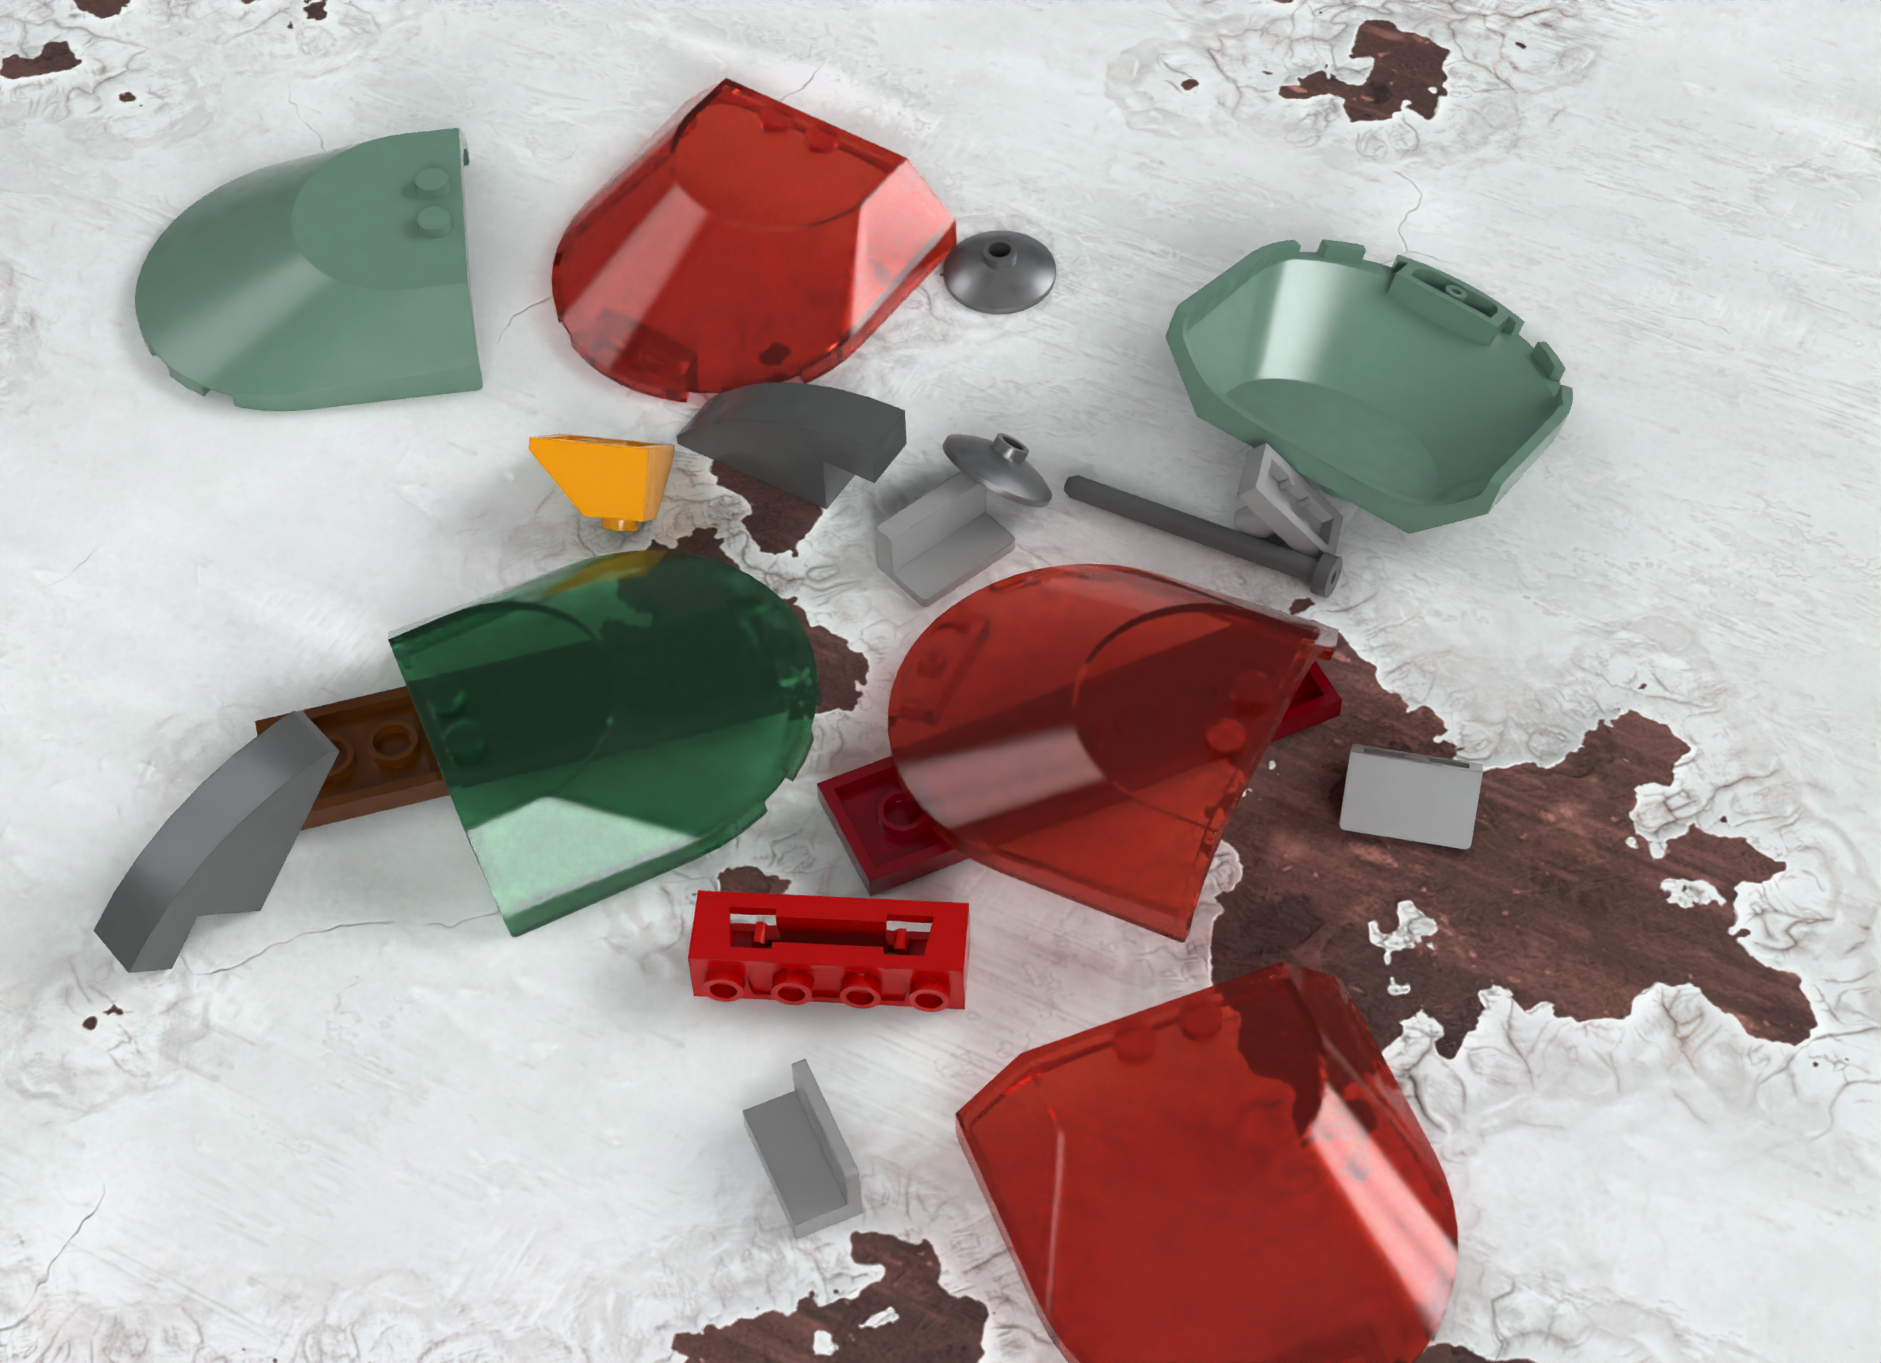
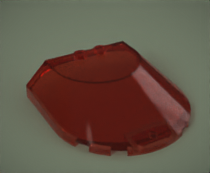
(743, 249)
(1096, 729)
(1219, 1183)

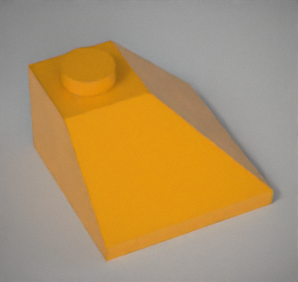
(607, 476)

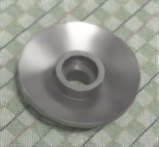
(999, 272)
(999, 467)

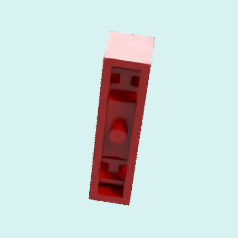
(830, 951)

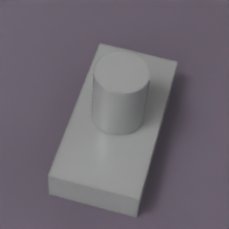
(1285, 504)

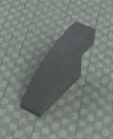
(798, 436)
(219, 845)

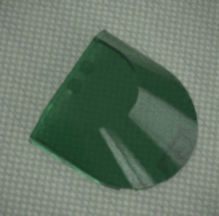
(610, 721)

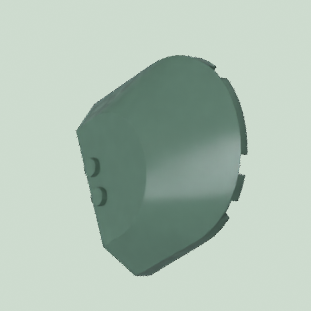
(321, 280)
(1371, 379)

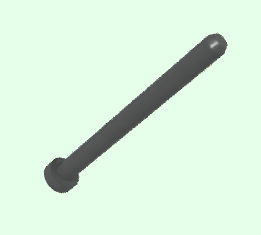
(1321, 573)

